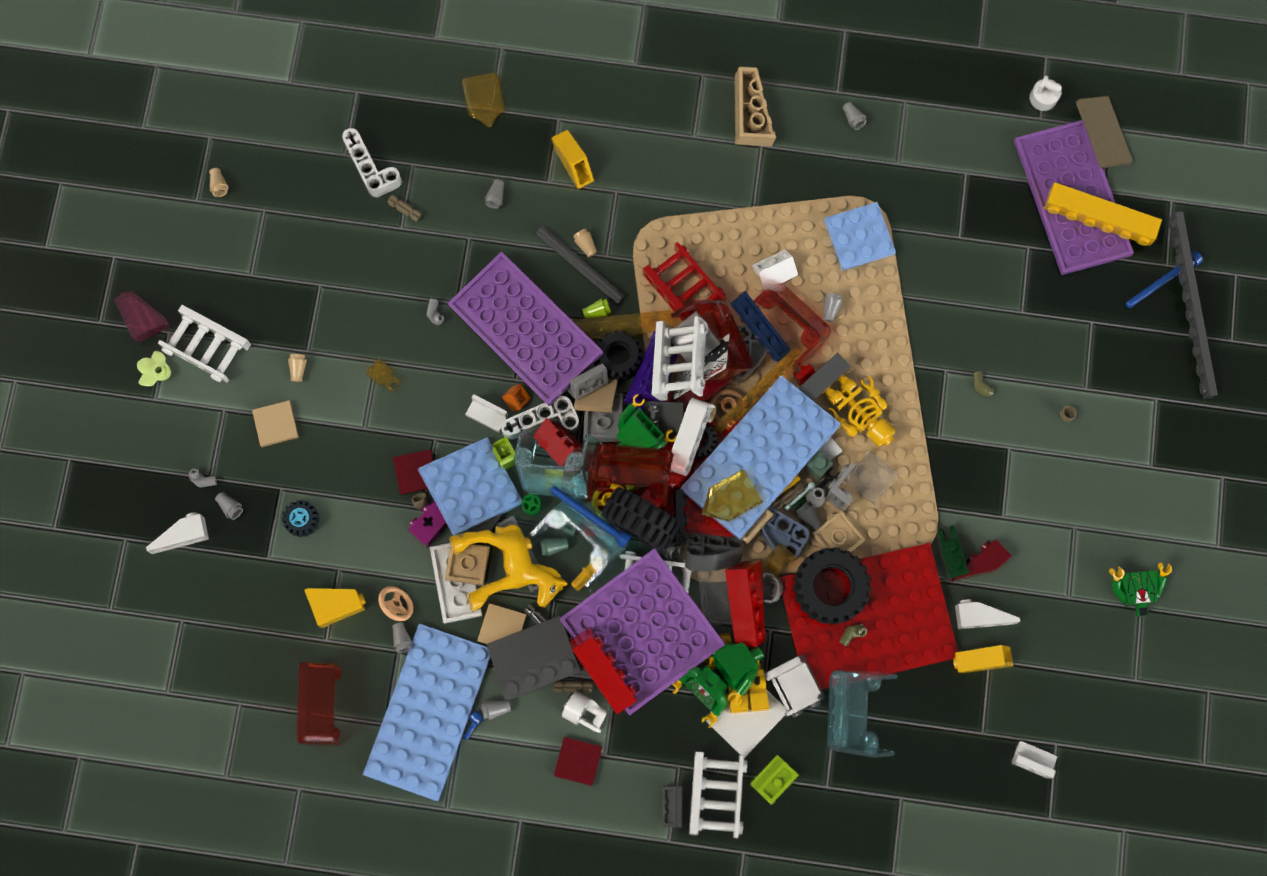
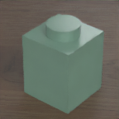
(818, 466)

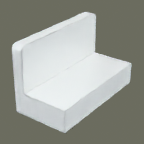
(775, 269)
(486, 413)
(1034, 760)

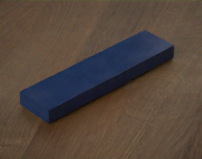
(760, 326)

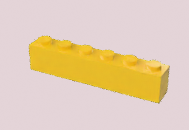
(1102, 214)

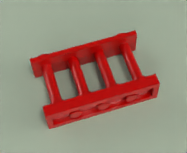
(665, 288)

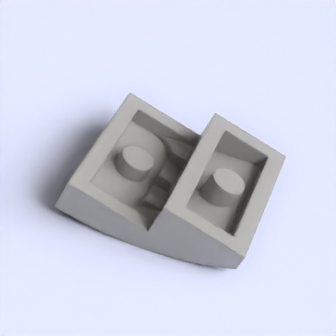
(711, 340)

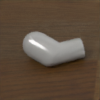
(432, 313)

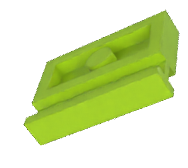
(774, 779)

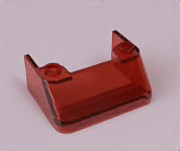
(721, 323)
(815, 329)
(631, 467)
(317, 704)

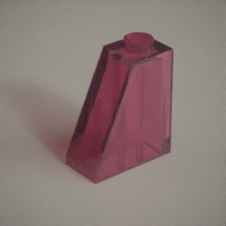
(140, 317)

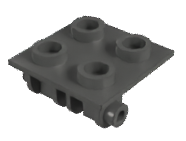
(665, 415)

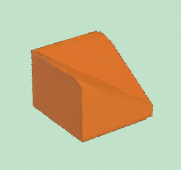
(516, 397)

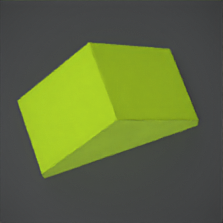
(504, 453)

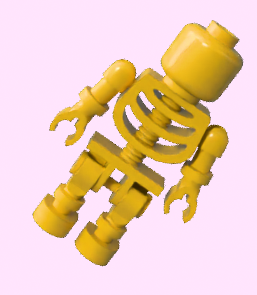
(879, 431)

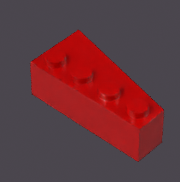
(746, 602)
(603, 670)

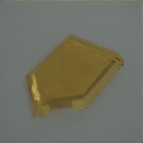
(483, 97)
(731, 498)

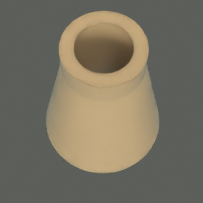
(218, 185)
(585, 242)
(297, 366)

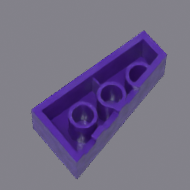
(643, 379)

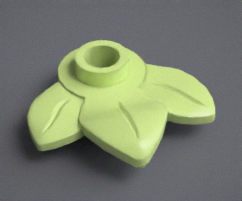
(151, 369)

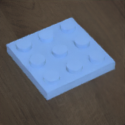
(859, 236)

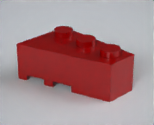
(556, 441)

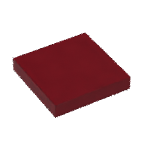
(407, 471)
(578, 761)

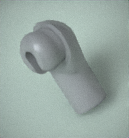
(200, 480)

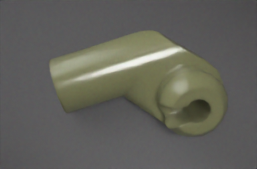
(981, 387)
(851, 632)

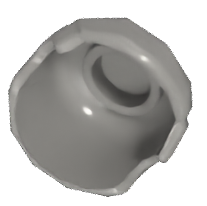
(771, 587)

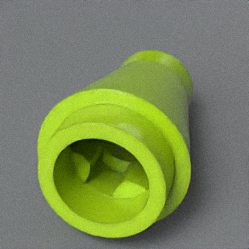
(598, 309)

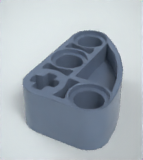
(774, 535)

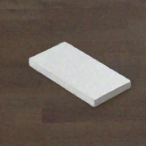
(451, 594)

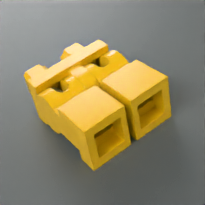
(756, 699)

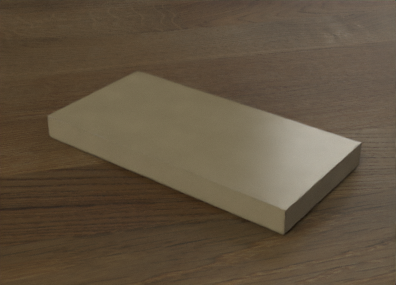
(1104, 132)

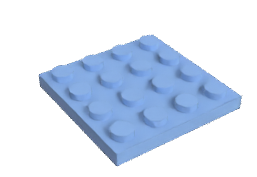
(470, 486)

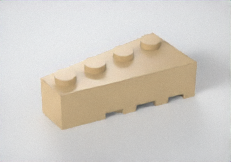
(751, 115)

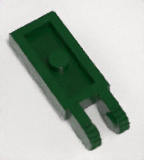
(953, 554)

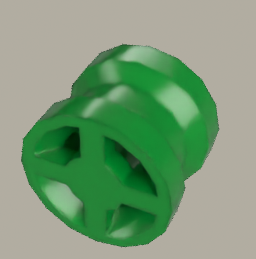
(532, 501)

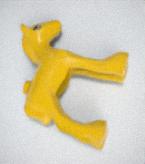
(517, 565)

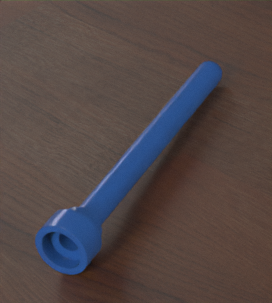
(1196, 258)
(621, 537)

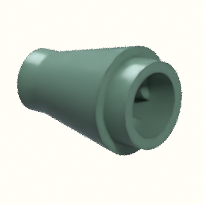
(550, 546)

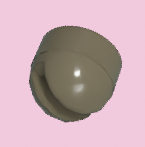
(1068, 413)
(420, 500)

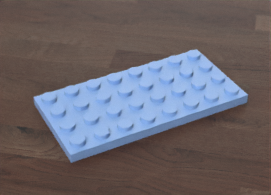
(770, 446)
(428, 712)

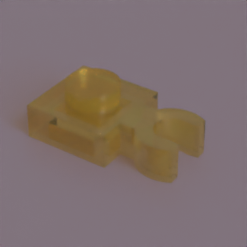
(381, 374)

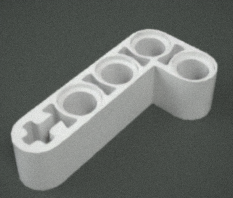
(365, 162)
(534, 413)
(690, 434)

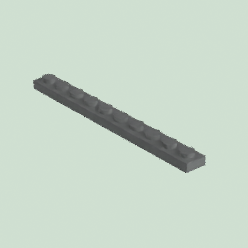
(1194, 312)

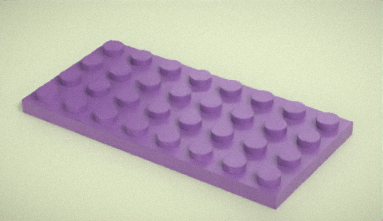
(1069, 159)
(525, 328)

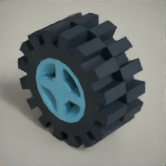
(298, 512)

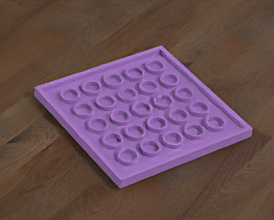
(647, 626)

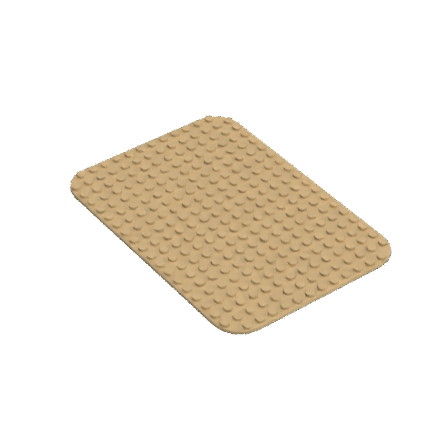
(866, 332)

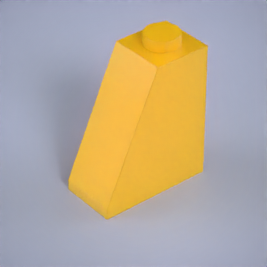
(573, 159)
(334, 604)
(983, 659)

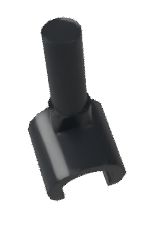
(829, 477)

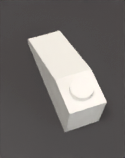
(182, 533)
(978, 615)

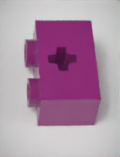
(425, 533)

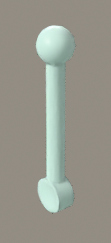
(811, 485)

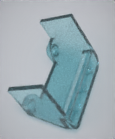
(540, 478)
(605, 545)
(849, 712)

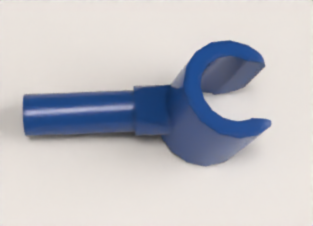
(476, 718)

